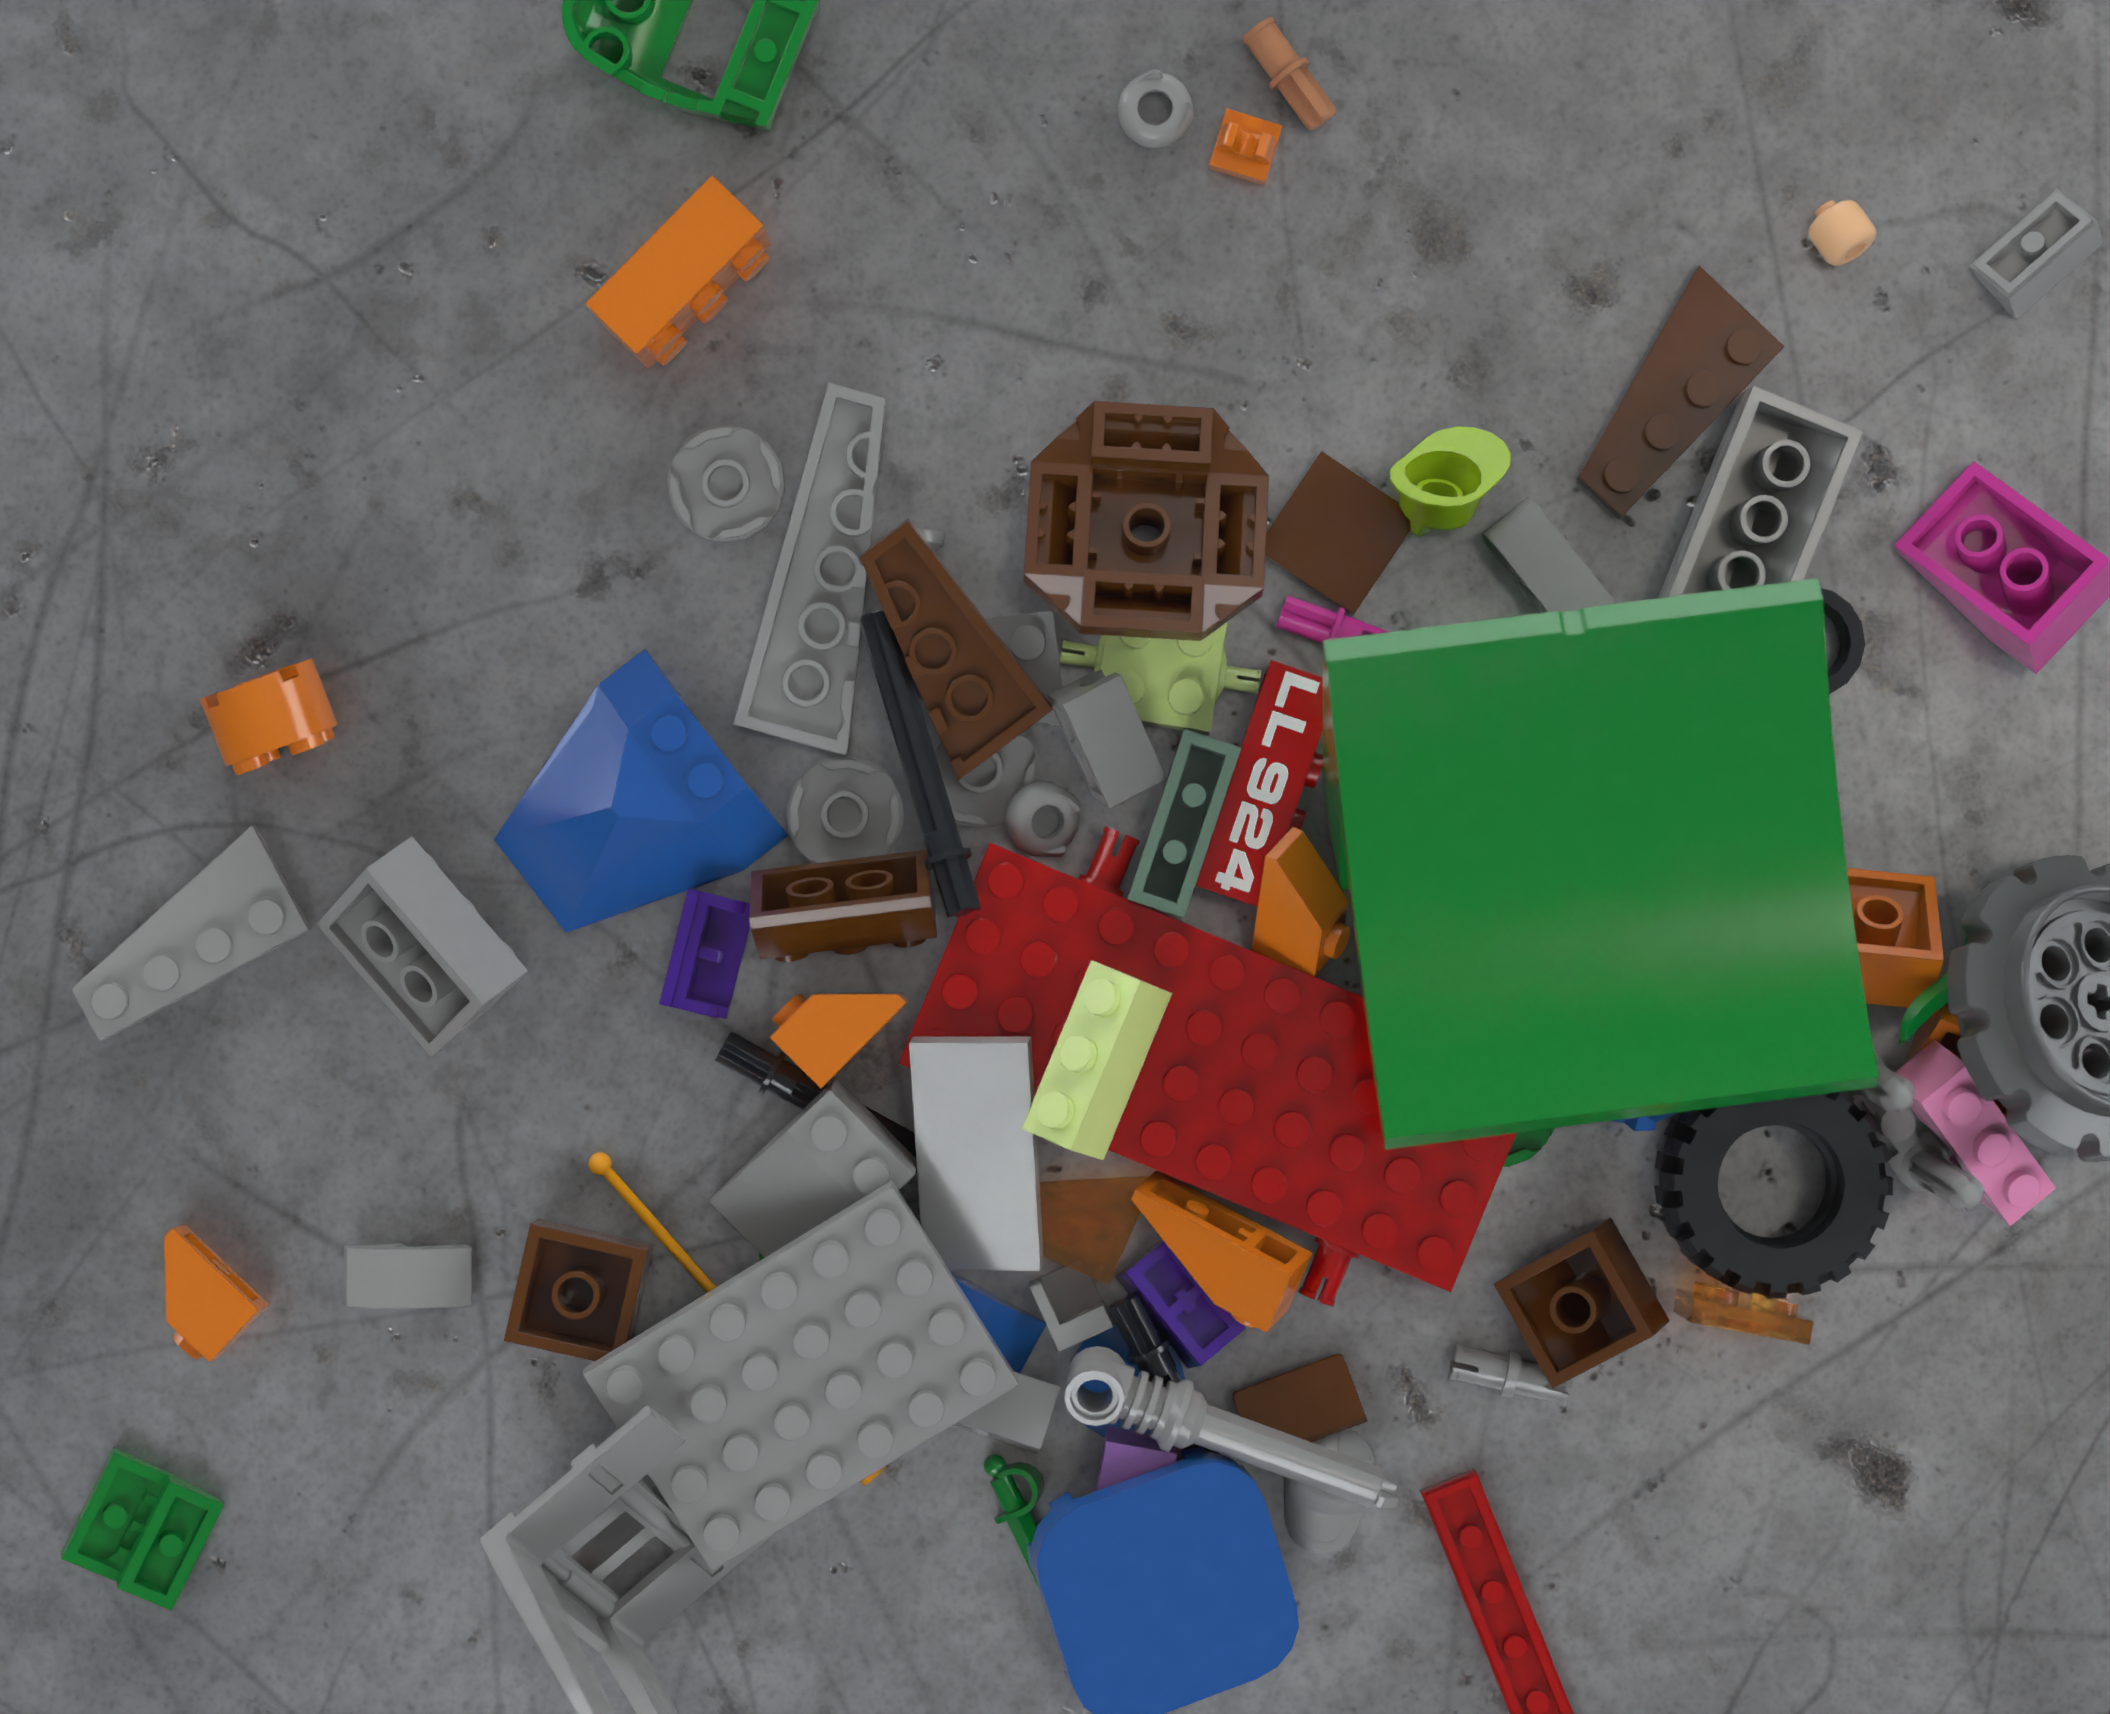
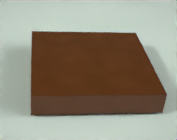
(1336, 533)

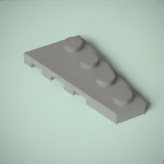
(205, 931)

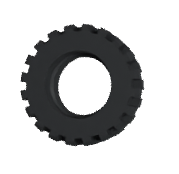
(1787, 1263)

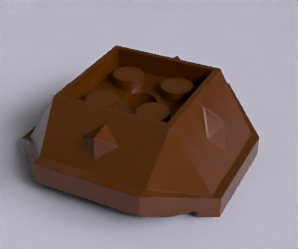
(1159, 470)

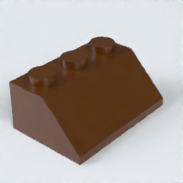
(842, 906)

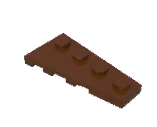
(1687, 380)
(960, 664)

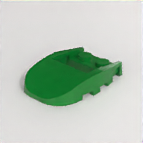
(638, 37)

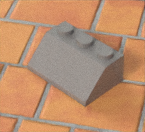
(421, 946)

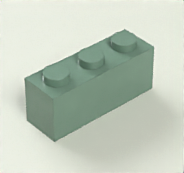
(1183, 823)

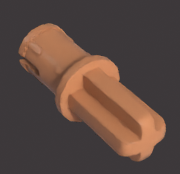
(1289, 74)

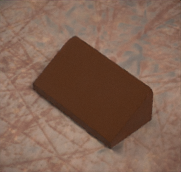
(1305, 1401)

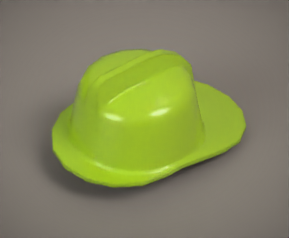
(1448, 477)

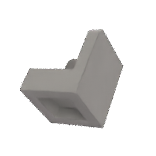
(1070, 1306)

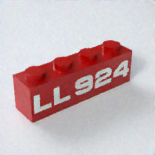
(1266, 782)

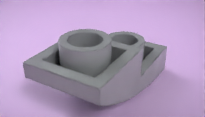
(407, 1276)

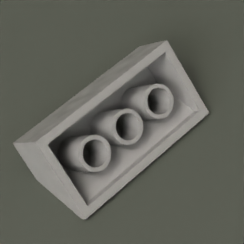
(1763, 497)

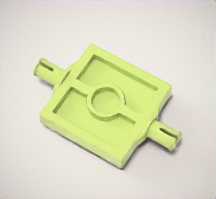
(1167, 679)

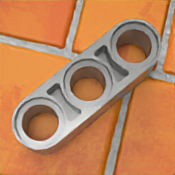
(1543, 561)

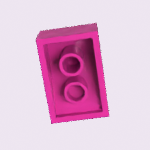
(2007, 566)

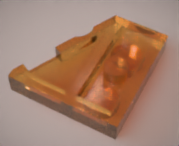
(1088, 1223)

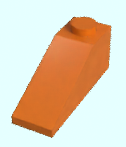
(1227, 1254)

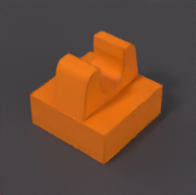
(1245, 146)

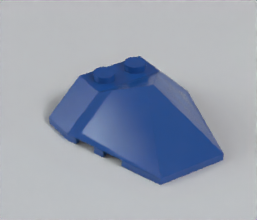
(633, 806)

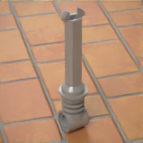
(1183, 1418)

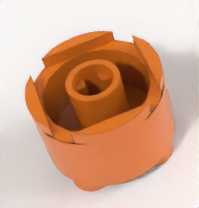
(268, 714)

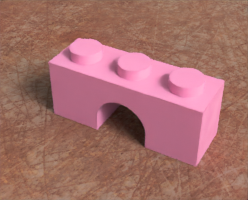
(1975, 1133)

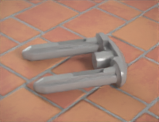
(1912, 1147)

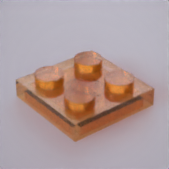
(1764, 1316)

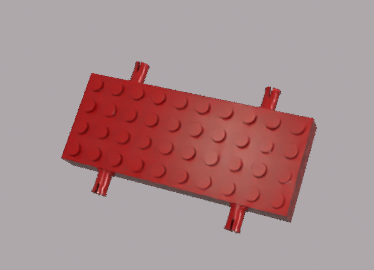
(1249, 1081)

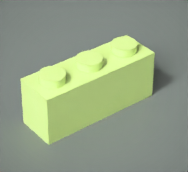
(1096, 1060)

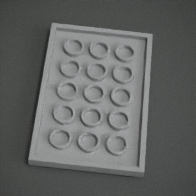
(805, 1374)

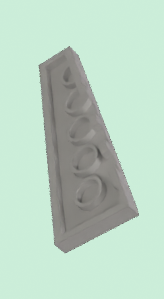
(811, 630)

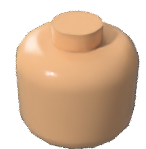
(1841, 231)

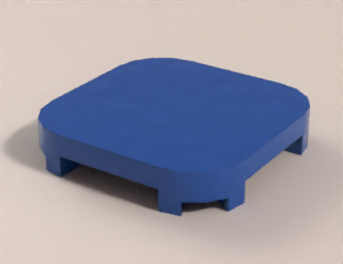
(1165, 1586)

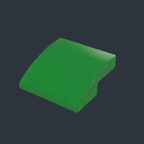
(142, 1528)

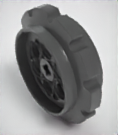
(2038, 1002)

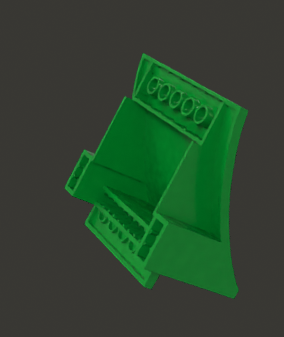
(1595, 863)

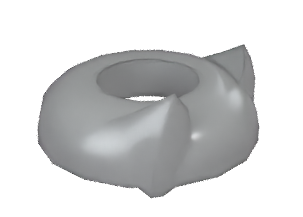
(1155, 135)
(1022, 809)

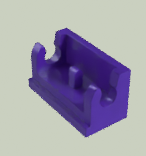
(706, 954)
(1179, 1305)

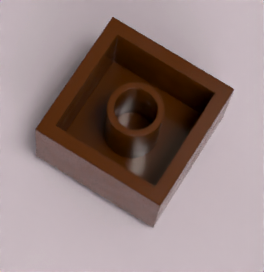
(577, 1290)

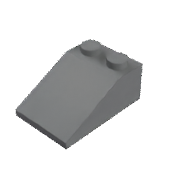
(813, 1171)

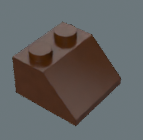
(1582, 1303)

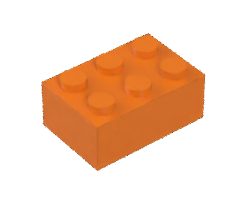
(681, 274)

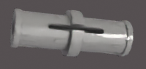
(1506, 1373)

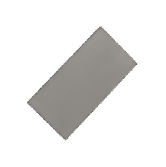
(972, 1153)

